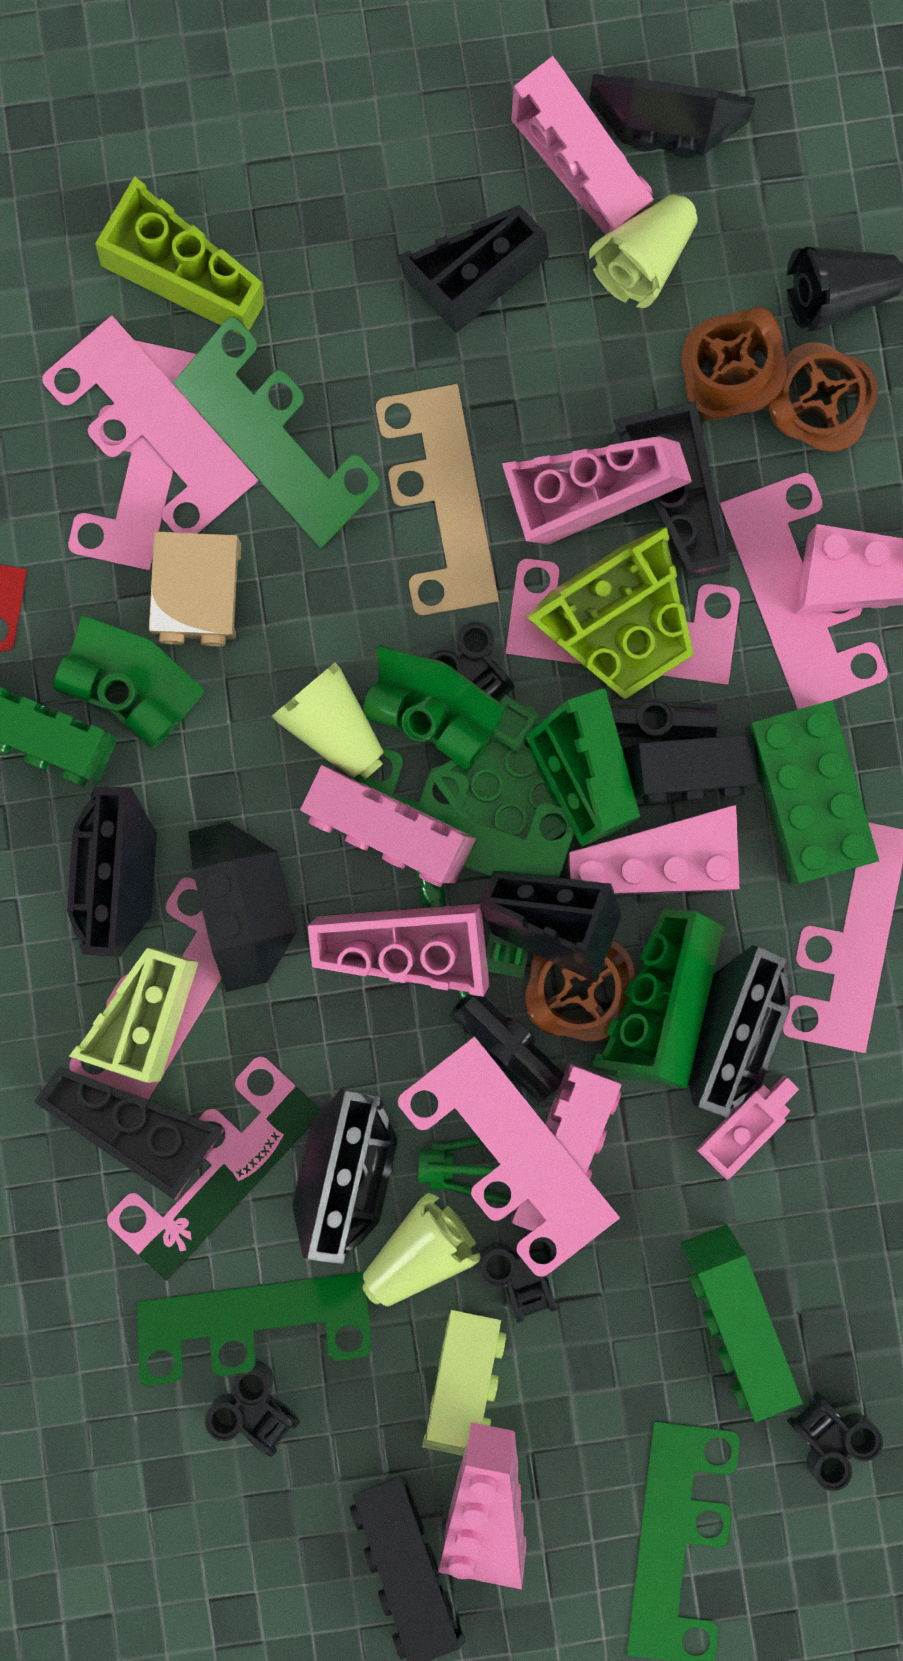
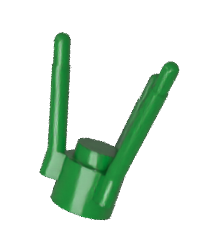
(438, 1168)

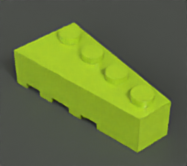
(175, 260)

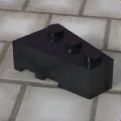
(477, 266)
(691, 768)
(554, 918)

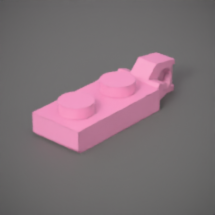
(748, 1127)

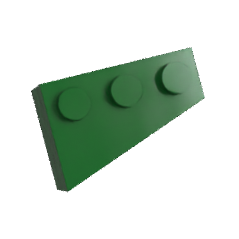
(586, 766)

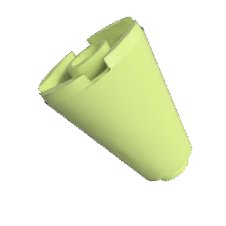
(644, 250)
(333, 724)
(420, 1253)

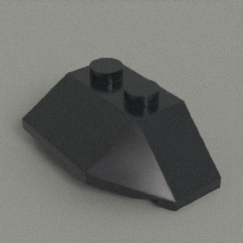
(668, 114)
(111, 871)
(241, 903)
(739, 1030)
(343, 1176)

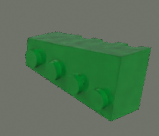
(53, 739)
(665, 1003)
(741, 1322)

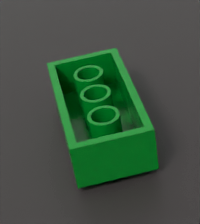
(812, 793)

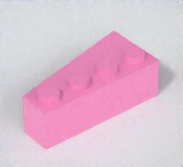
(578, 147)
(588, 486)
(850, 571)
(388, 826)
(672, 858)
(411, 945)
(577, 1123)
(485, 1516)

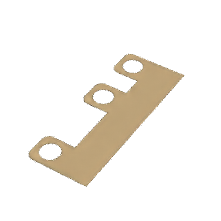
(453, 486)

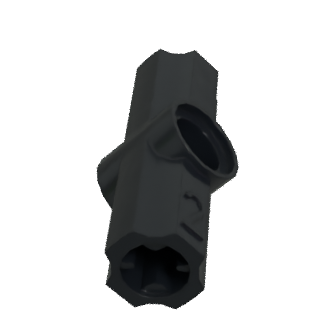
(681, 719)
(508, 1045)

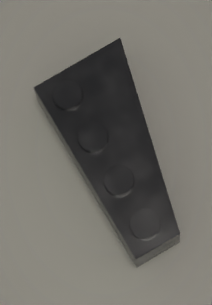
(690, 510)
(140, 1134)
(406, 1571)

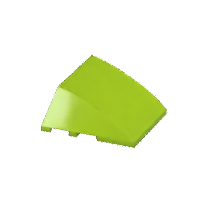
(621, 615)

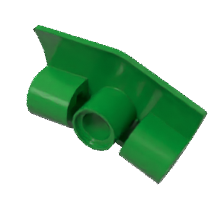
(111, 656)
(459, 710)

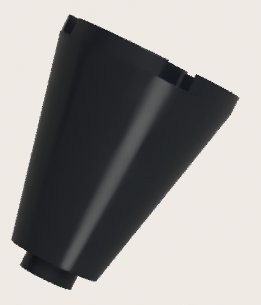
(839, 284)

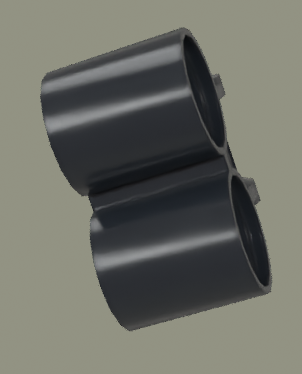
(477, 665)
(525, 1289)
(253, 1412)
(831, 1438)

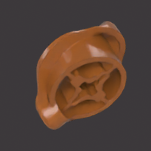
(736, 380)
(860, 381)
(544, 1010)

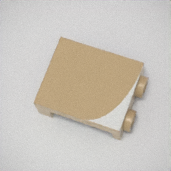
(194, 587)

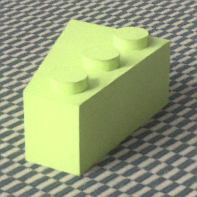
(142, 1018)
(463, 1380)

